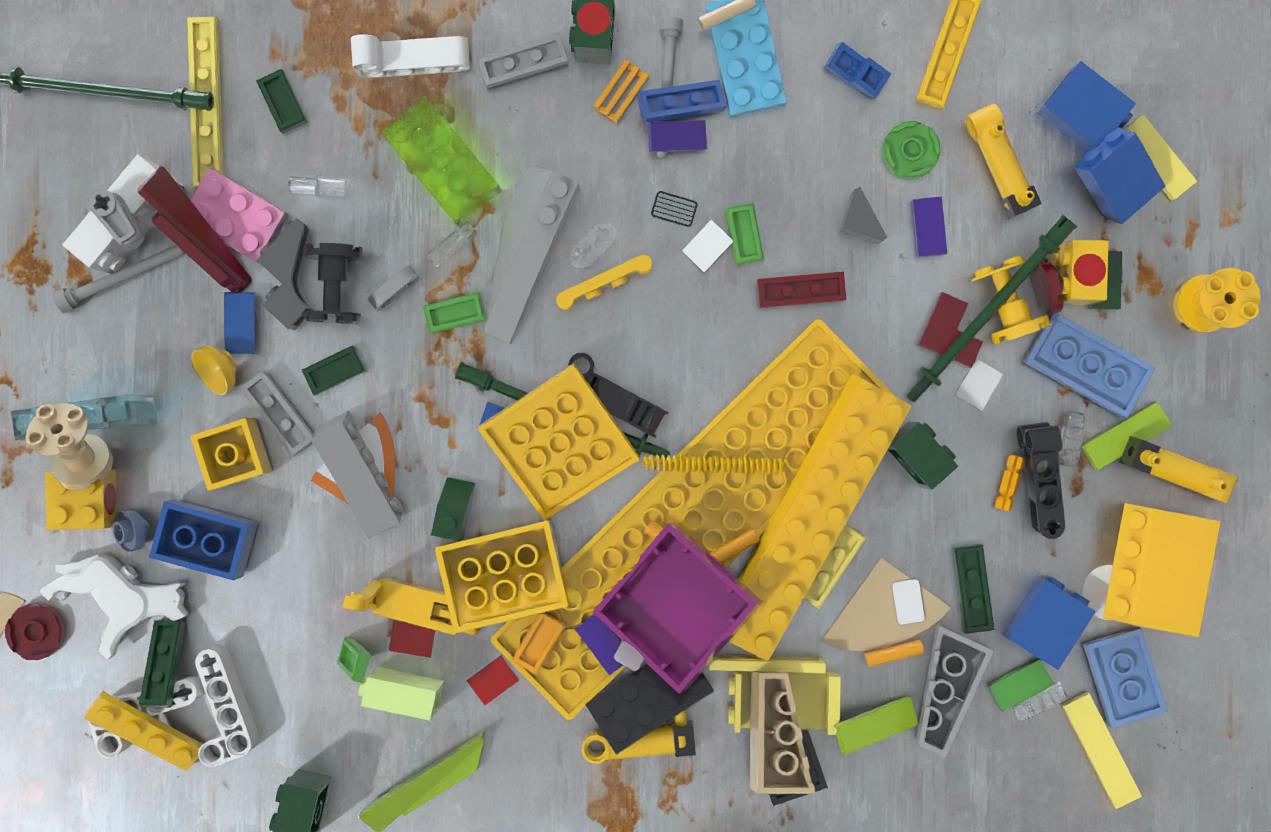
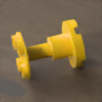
(1217, 300)
(1015, 311)

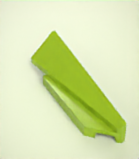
(424, 785)

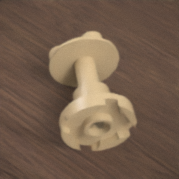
(76, 456)

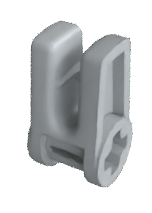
(117, 219)

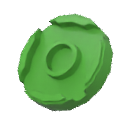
(911, 150)

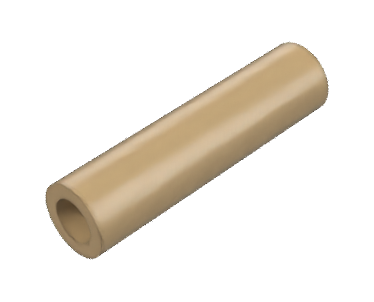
(725, 13)

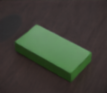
(744, 233)
(454, 313)
(353, 659)
(1020, 684)

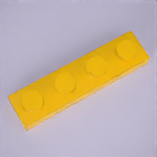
(143, 731)

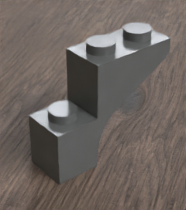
(284, 261)

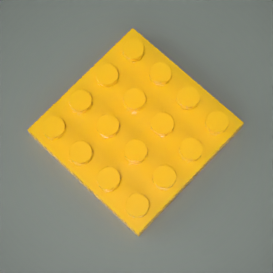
(559, 442)

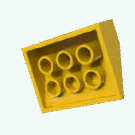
(1162, 570)
(502, 576)

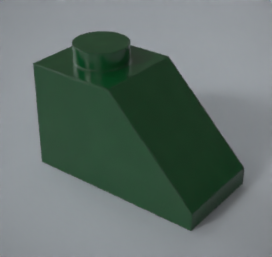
(453, 509)

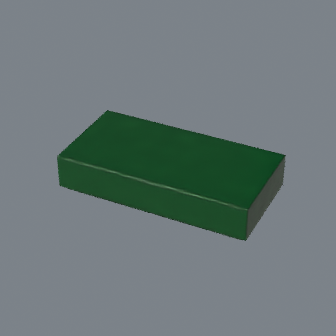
(282, 101)
(1114, 283)
(334, 370)

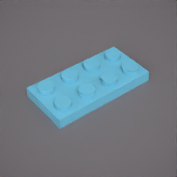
(747, 61)

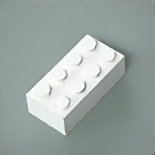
(92, 240)

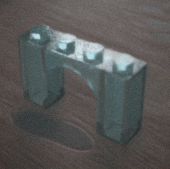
(101, 413)

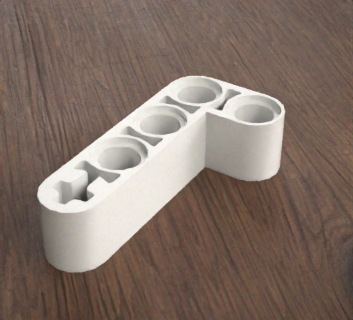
(409, 56)
(220, 702)
(102, 736)

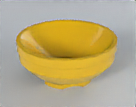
(214, 368)

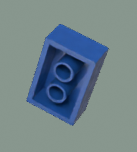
(203, 539)

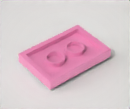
(237, 214)

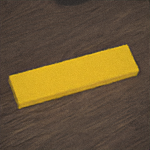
(948, 52)

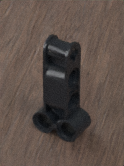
(622, 402)
(1042, 443)

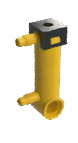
(988, 129)
(1178, 469)
(665, 740)

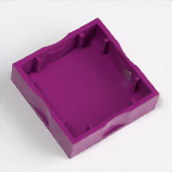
(677, 607)

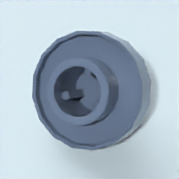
(130, 530)

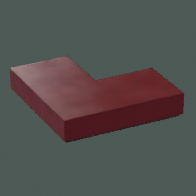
(942, 330)

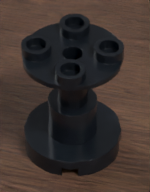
(332, 271)

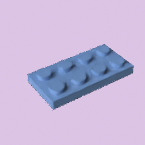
(1089, 365)

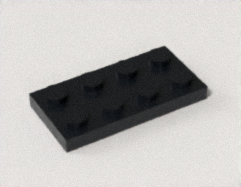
(641, 706)

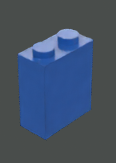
(1086, 107)
(1119, 175)
(1049, 621)

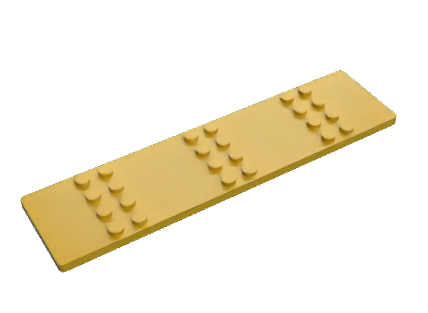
(768, 419)

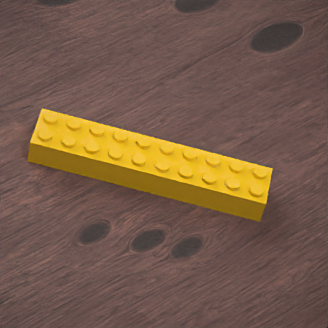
(817, 509)

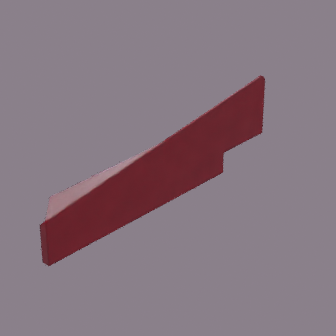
(190, 231)

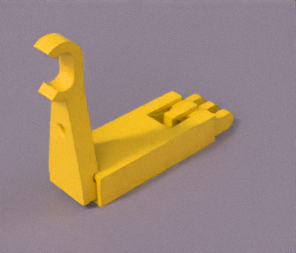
(405, 603)

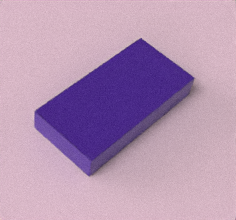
(677, 136)
(929, 227)
(601, 642)

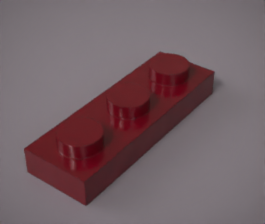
(801, 290)

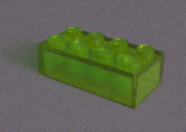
(441, 161)

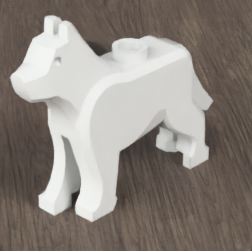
(118, 595)

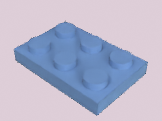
(1125, 677)

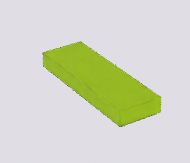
(1111, 443)
(876, 725)

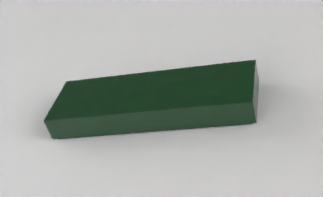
(973, 588)
(162, 664)

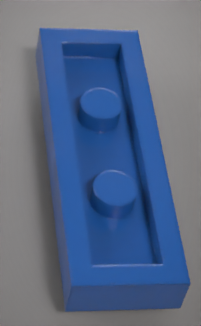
(681, 101)

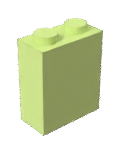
(402, 693)

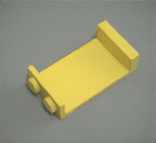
(813, 693)

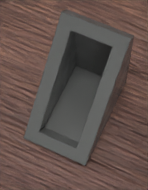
(861, 220)

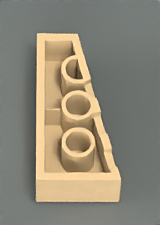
(776, 743)

